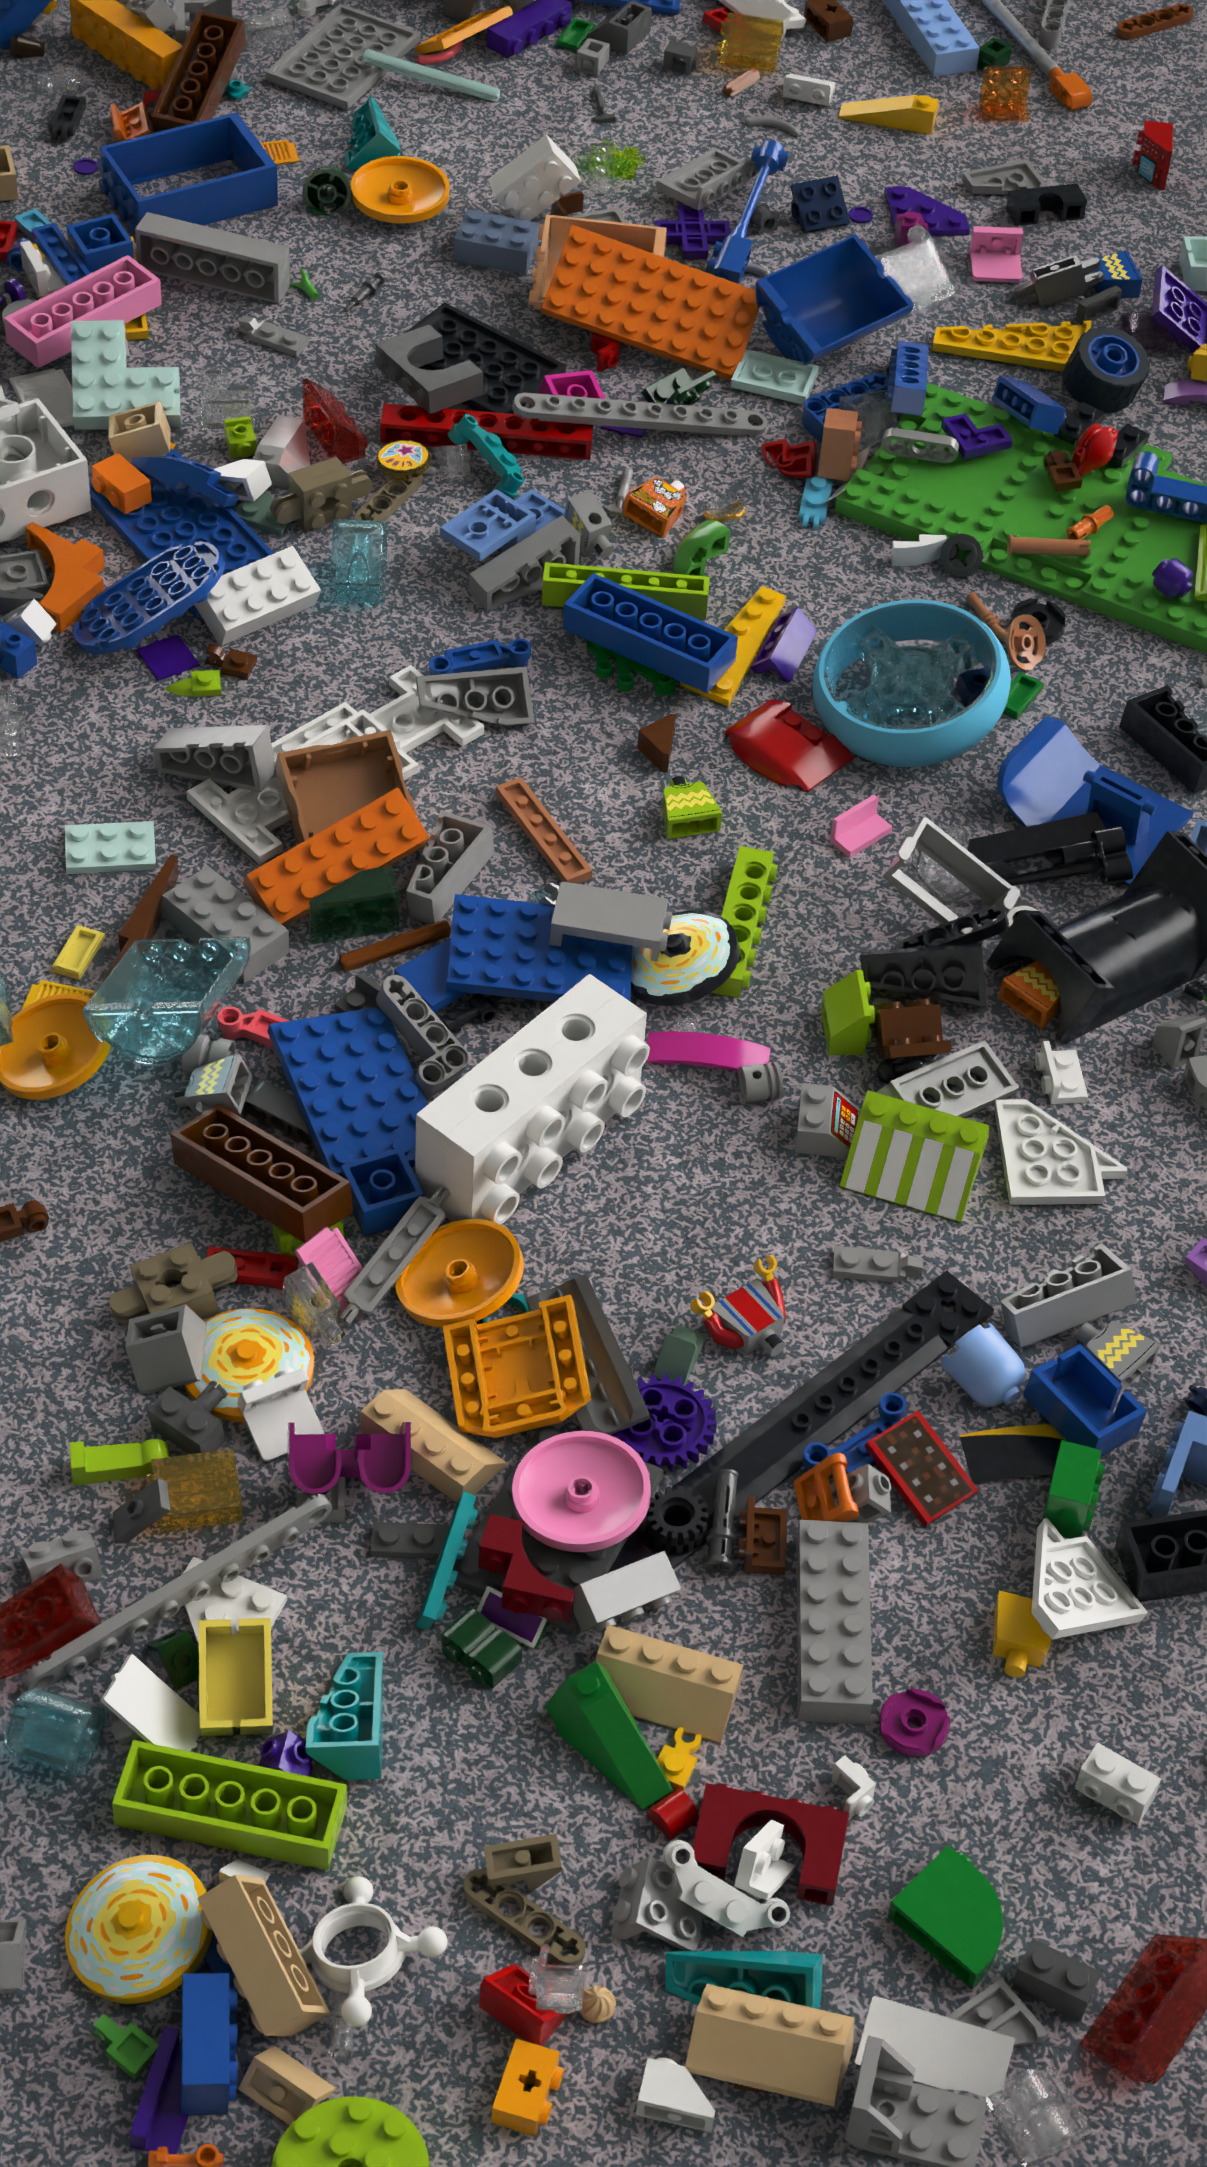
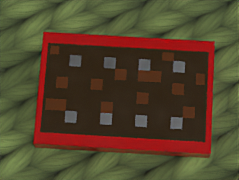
(921, 1468)

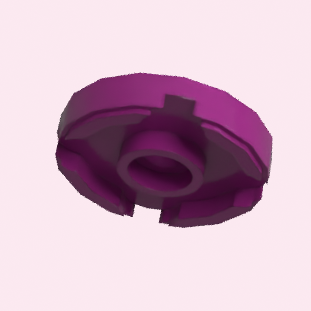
(917, 1707)

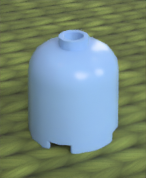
(986, 1367)

